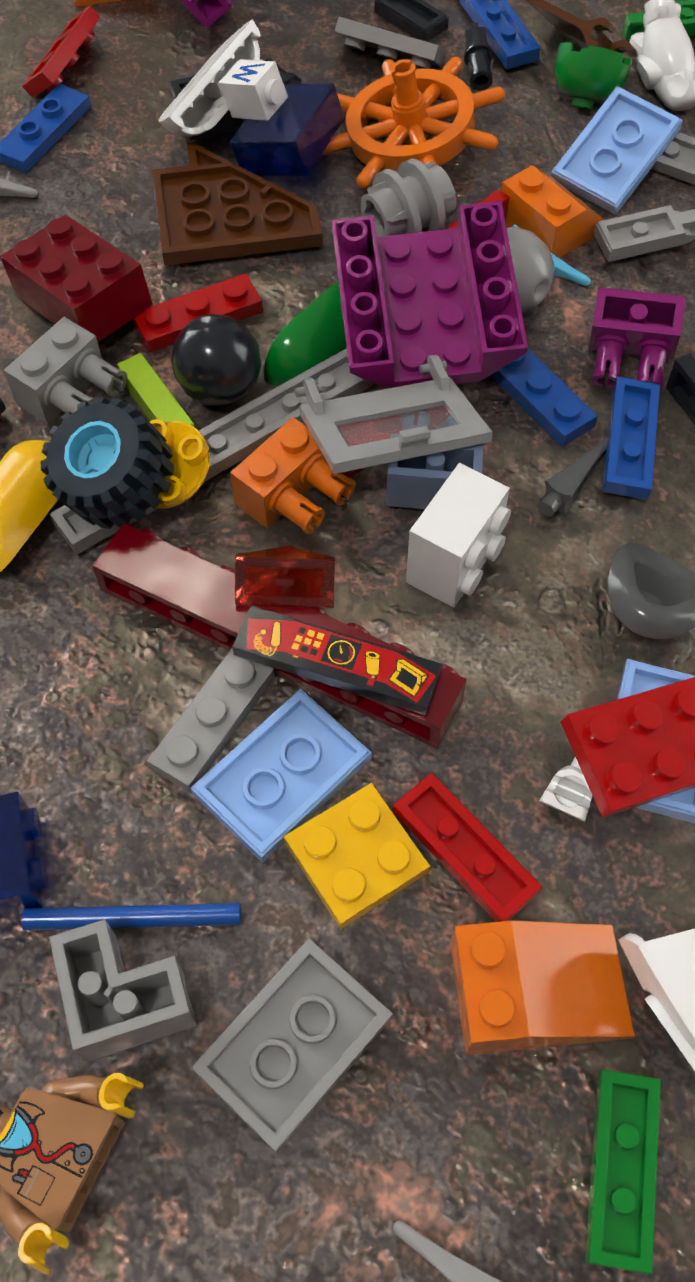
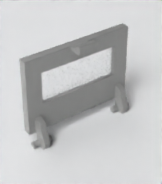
(392, 421)

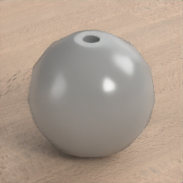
(532, 267)

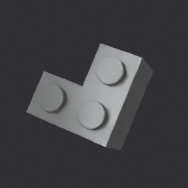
(112, 1006)

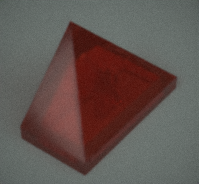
(285, 578)

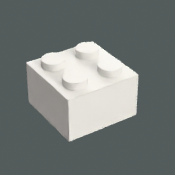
(457, 535)

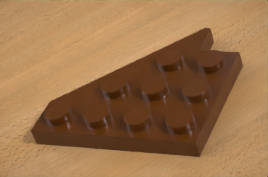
(227, 212)

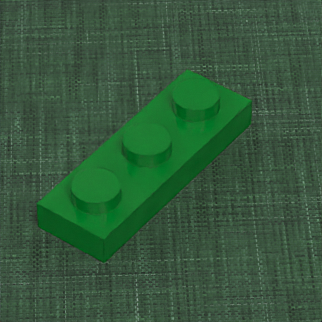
(624, 1172)

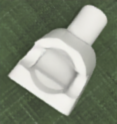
(569, 792)

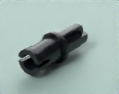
(478, 57)

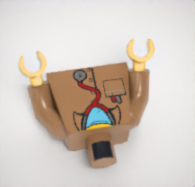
(53, 1155)

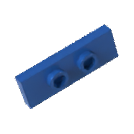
(43, 127)

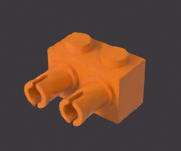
(281, 473)

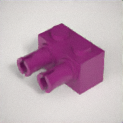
(635, 326)

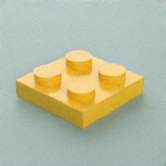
(356, 855)

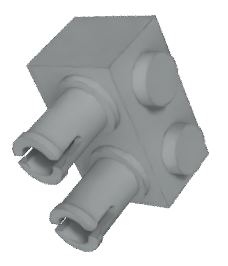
(58, 370)

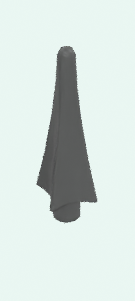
(565, 486)

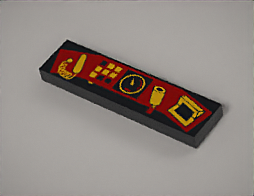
(337, 659)

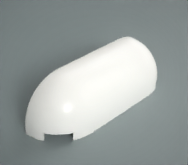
(202, 101)

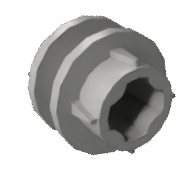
(410, 199)

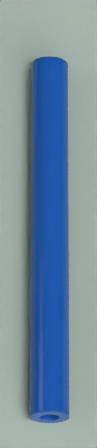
(132, 916)

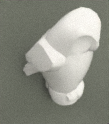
(666, 55)

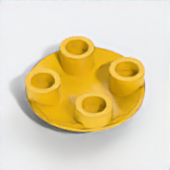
(189, 459)

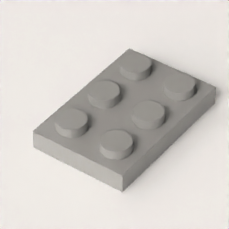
(292, 1044)

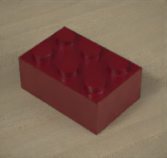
(77, 277)

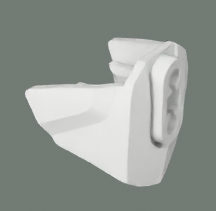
(668, 973)

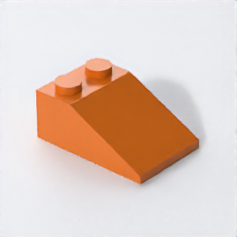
(538, 985)

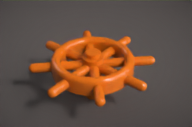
(413, 118)

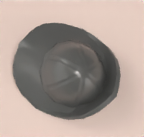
(651, 592)

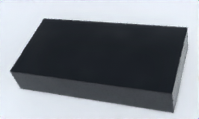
(413, 17)

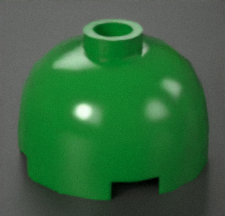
(589, 74)

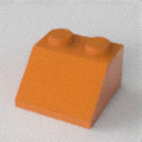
(548, 211)

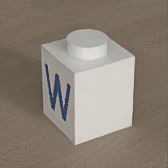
(253, 89)

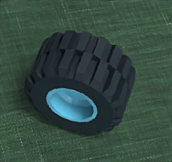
(107, 463)

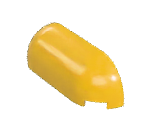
(22, 497)

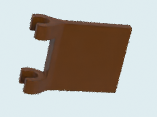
(586, 31)

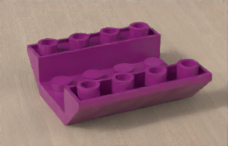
(429, 296)

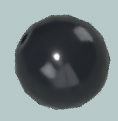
(216, 360)

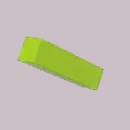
(151, 392)

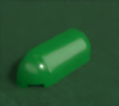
(307, 339)

